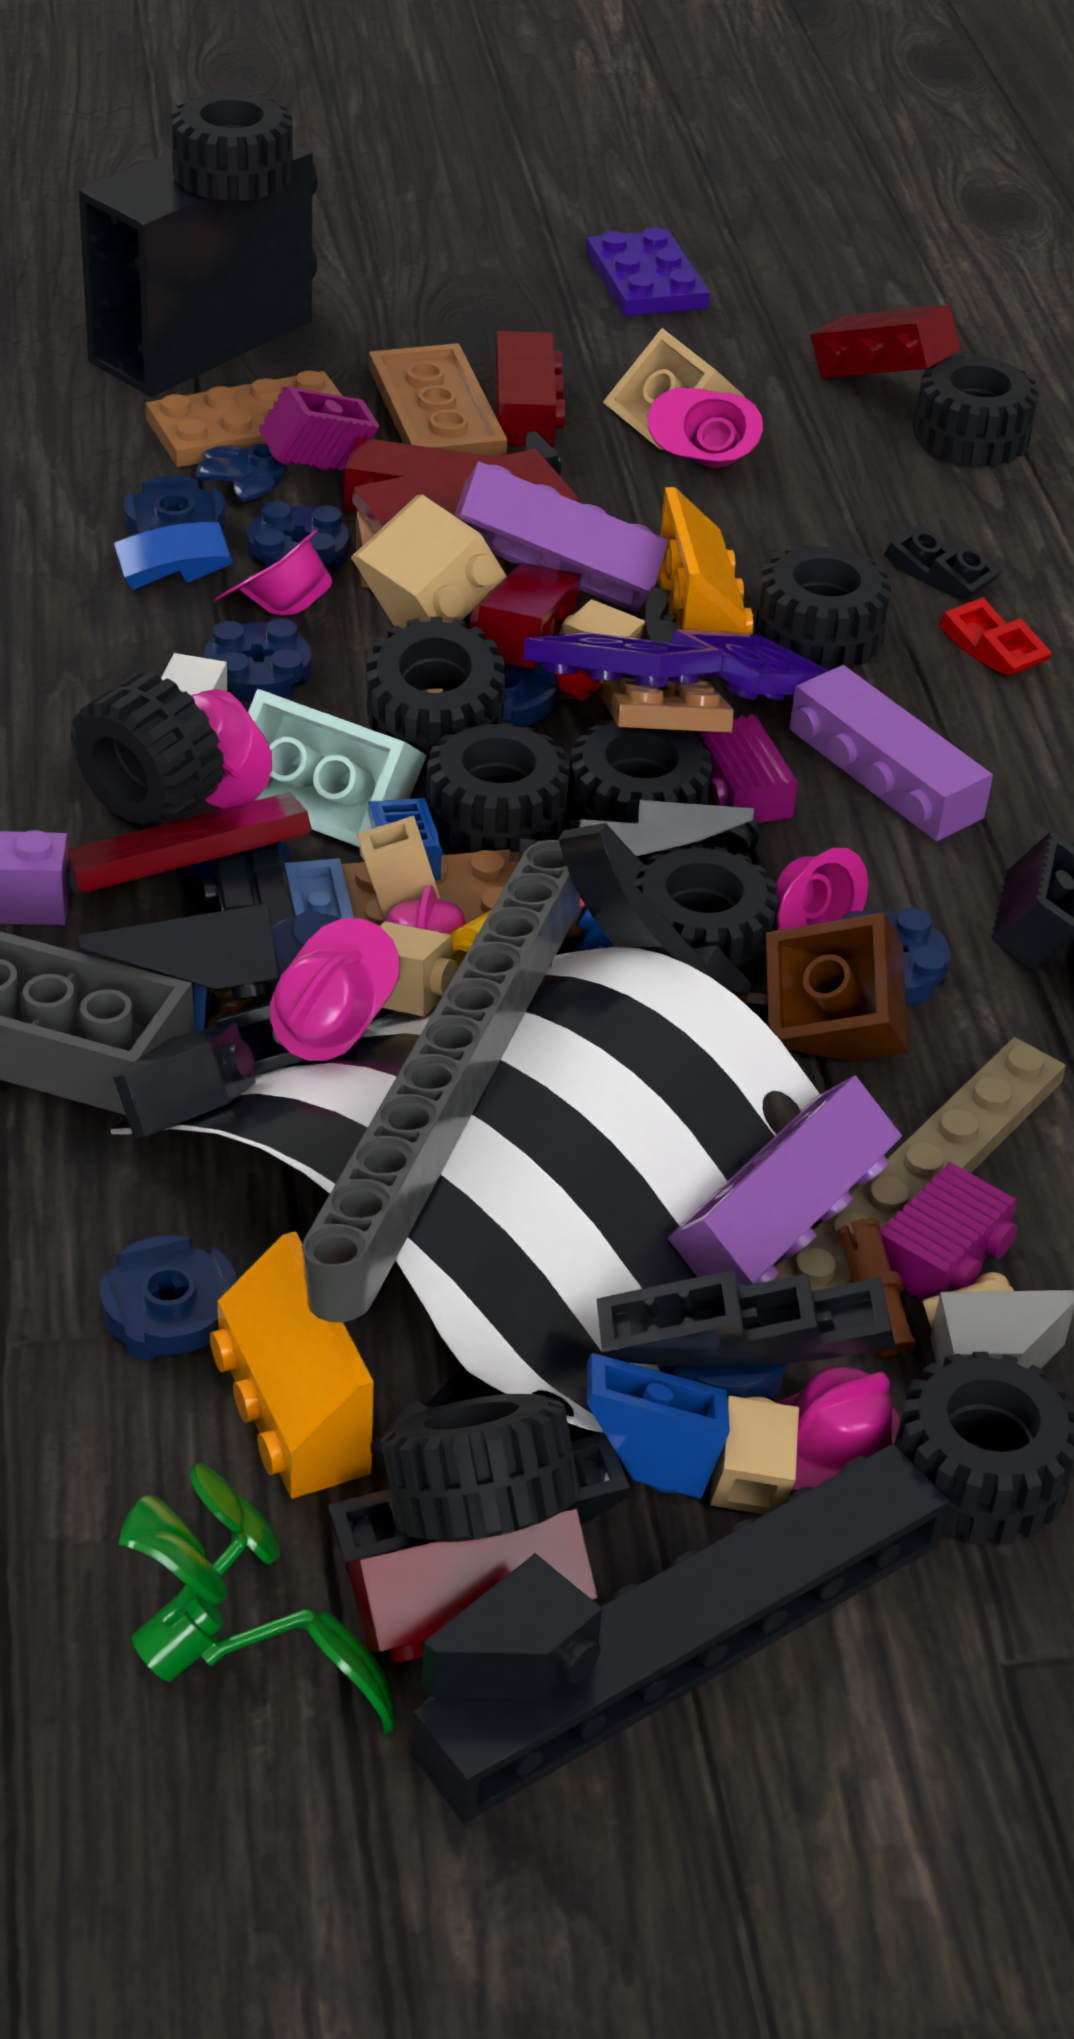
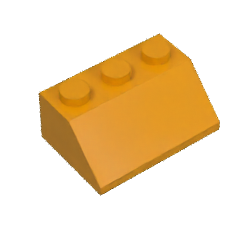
(700, 571)
(295, 1375)

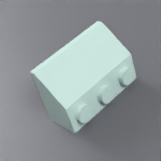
(332, 765)

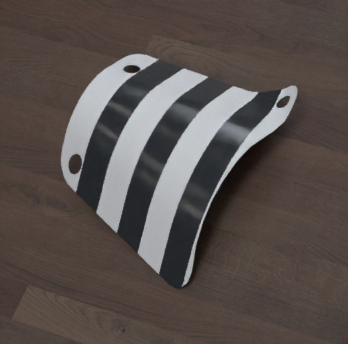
(587, 1150)

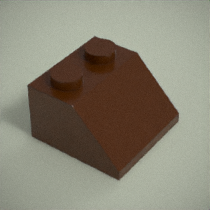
(838, 988)

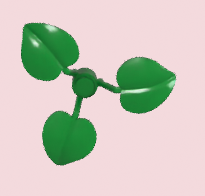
(190, 1620)

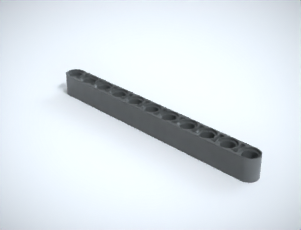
(437, 1089)

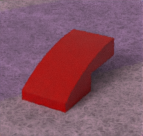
(991, 640)

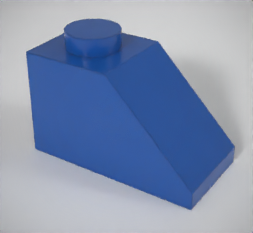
(659, 1423)

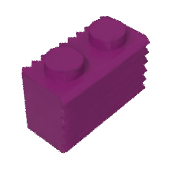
(316, 428)
(749, 771)
(949, 1232)

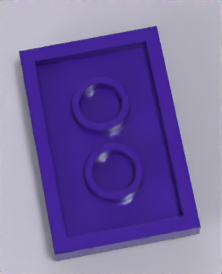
(647, 272)
(613, 656)
(753, 663)

